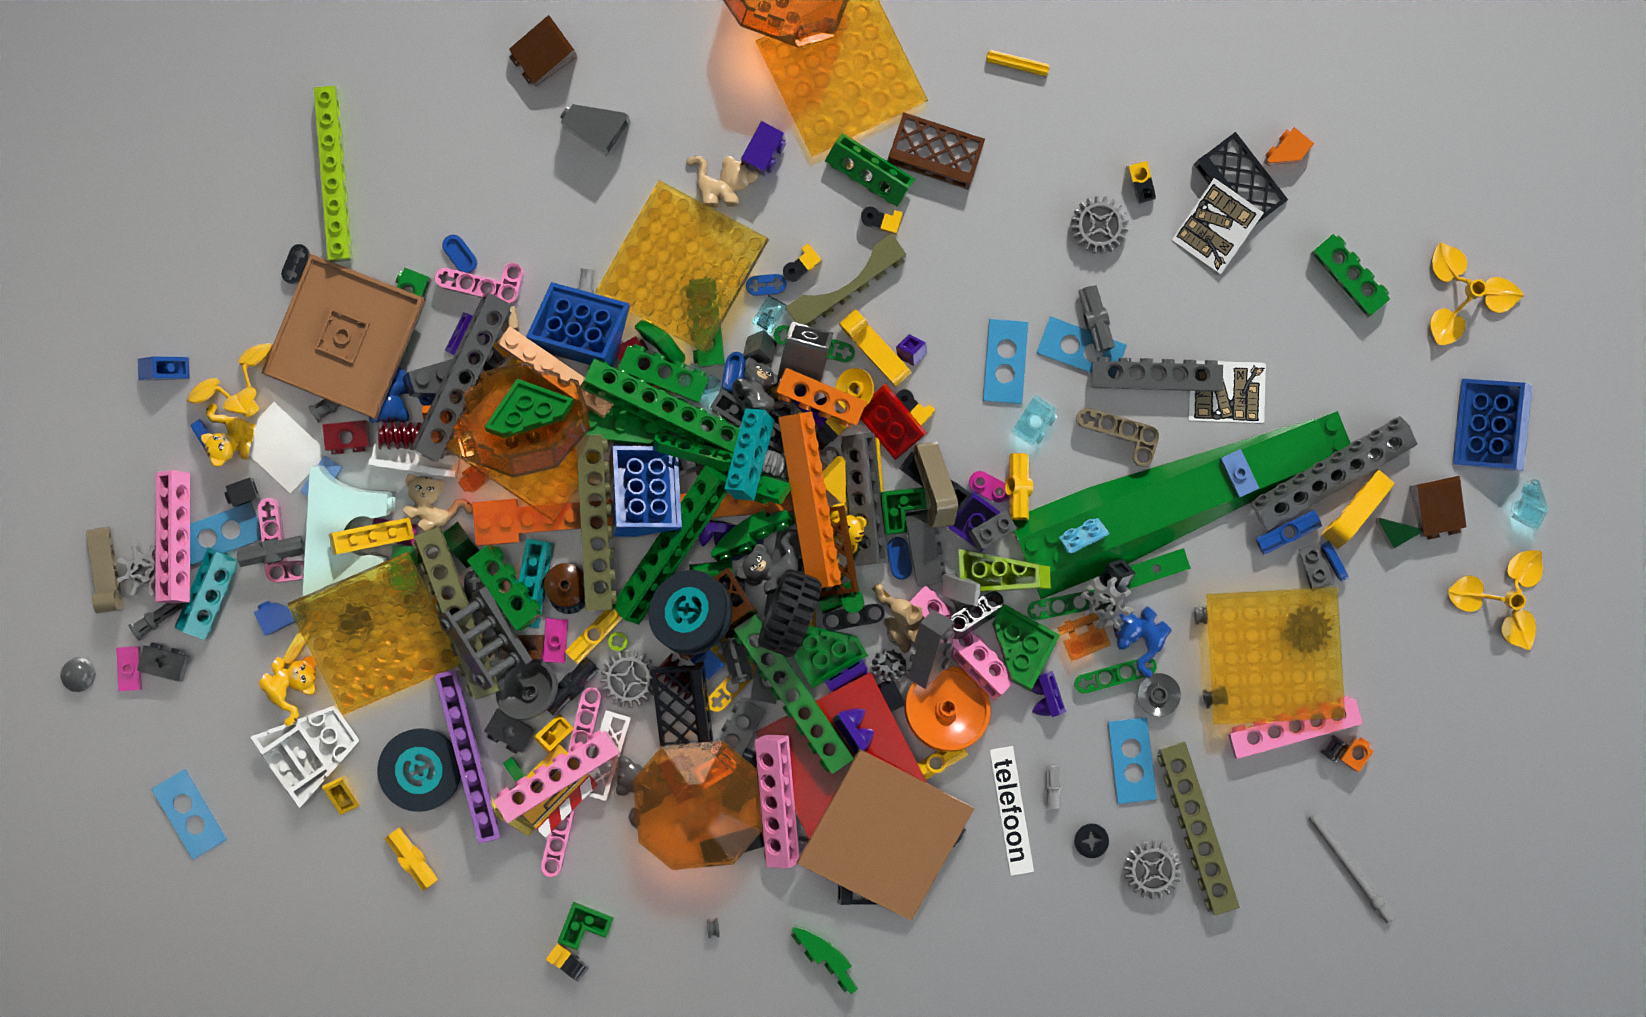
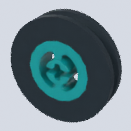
(695, 632)
(406, 748)

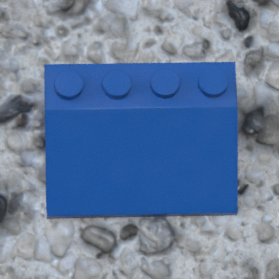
(579, 325)
(1493, 424)
(644, 491)

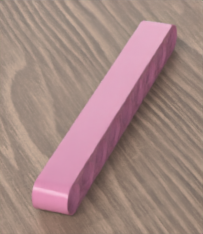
(563, 835)

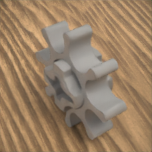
(139, 561)
(1104, 595)

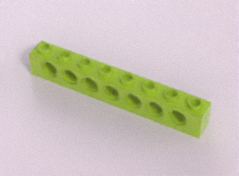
(333, 173)

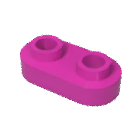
(989, 486)

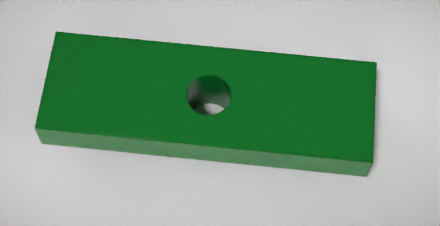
(1169, 564)

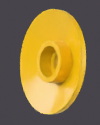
(851, 380)

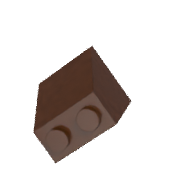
(542, 52)
(1439, 507)

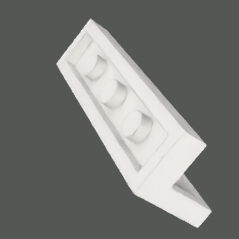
(410, 461)
(605, 726)

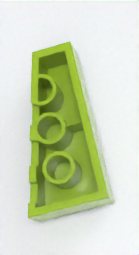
(1002, 573)

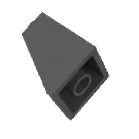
(595, 126)
(806, 350)

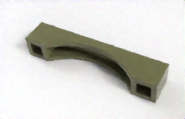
(883, 256)

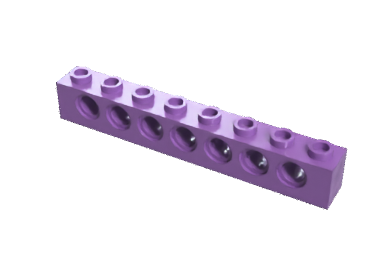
(468, 756)

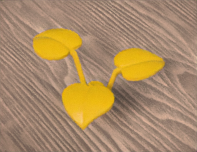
(1499, 292)
(243, 401)
(1526, 570)

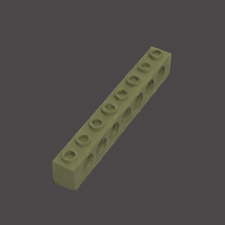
(436, 539)
(593, 599)
(1227, 900)

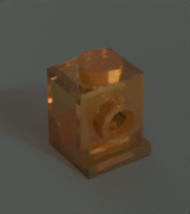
(472, 480)

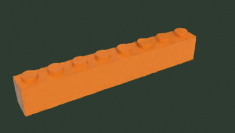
(809, 498)

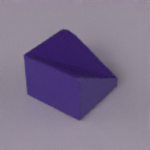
(911, 350)

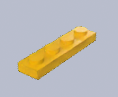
(371, 536)

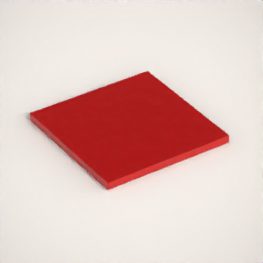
(811, 783)

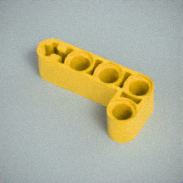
(874, 348)
(1358, 509)

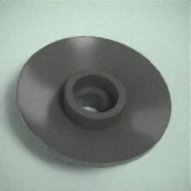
(1170, 695)

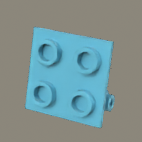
(1089, 532)

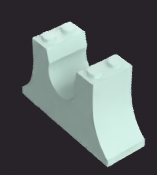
(331, 510)

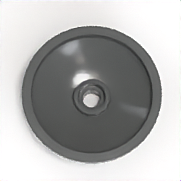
(520, 684)

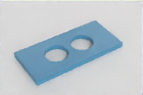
(998, 331)
(1051, 347)
(249, 531)
(1138, 730)
(182, 784)

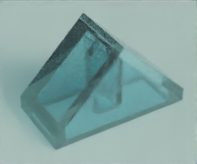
(769, 314)

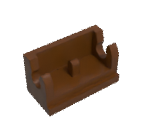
(533, 644)

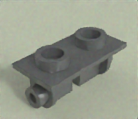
(736, 661)

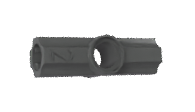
(1096, 319)
(270, 551)

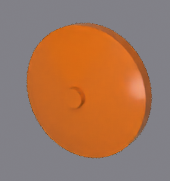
(948, 712)

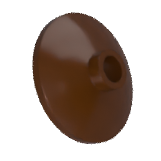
(553, 581)

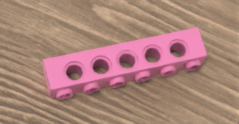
(172, 537)
(963, 655)
(1243, 748)
(606, 751)
(782, 791)

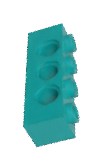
(749, 454)
(533, 571)
(203, 582)

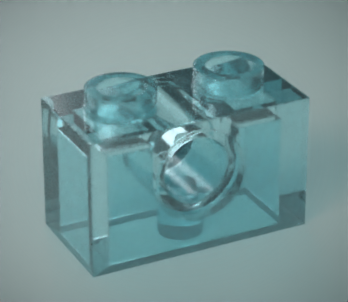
(1039, 408)

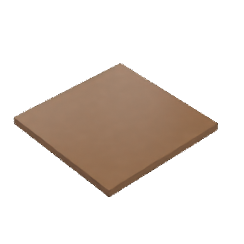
(343, 336)
(885, 835)

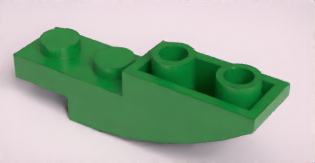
(769, 489)
(743, 537)
(820, 949)

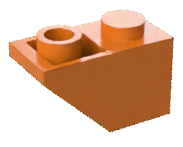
(1290, 150)

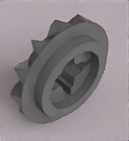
(883, 671)

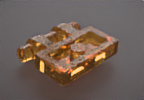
(1087, 642)

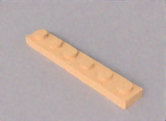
(527, 351)

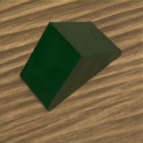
(1395, 532)
(460, 543)

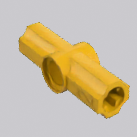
(1019, 486)
(584, 645)
(946, 759)
(411, 859)

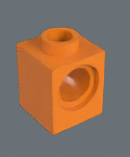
(1347, 758)

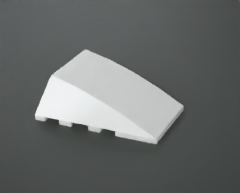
(306, 751)

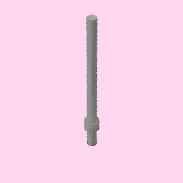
(1375, 901)

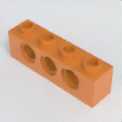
(853, 405)

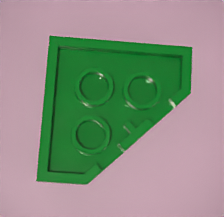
(527, 409)
(623, 426)
(1023, 645)
(827, 654)

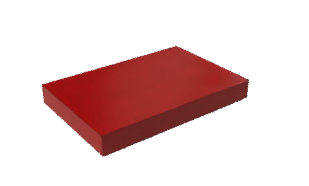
(891, 422)

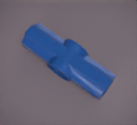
(1275, 538)

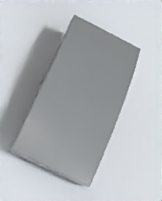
(960, 590)

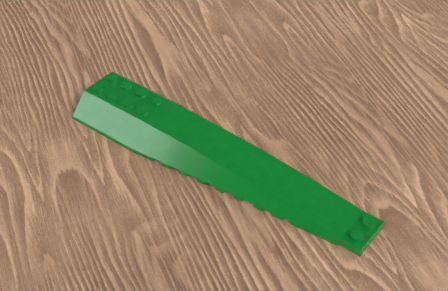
(1167, 501)

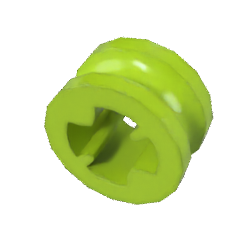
(619, 635)

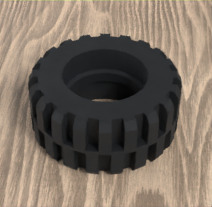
(789, 613)

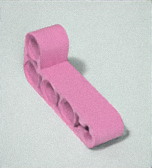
(478, 282)
(286, 566)

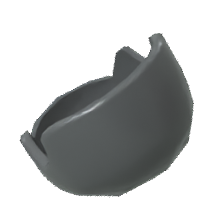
(77, 674)

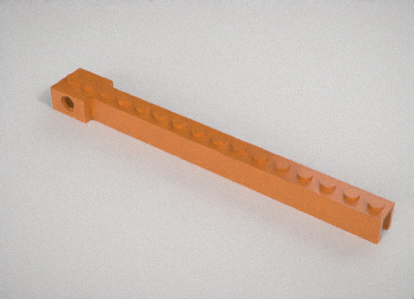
(505, 522)

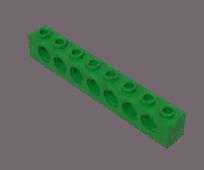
(653, 411)
(672, 546)
(842, 754)

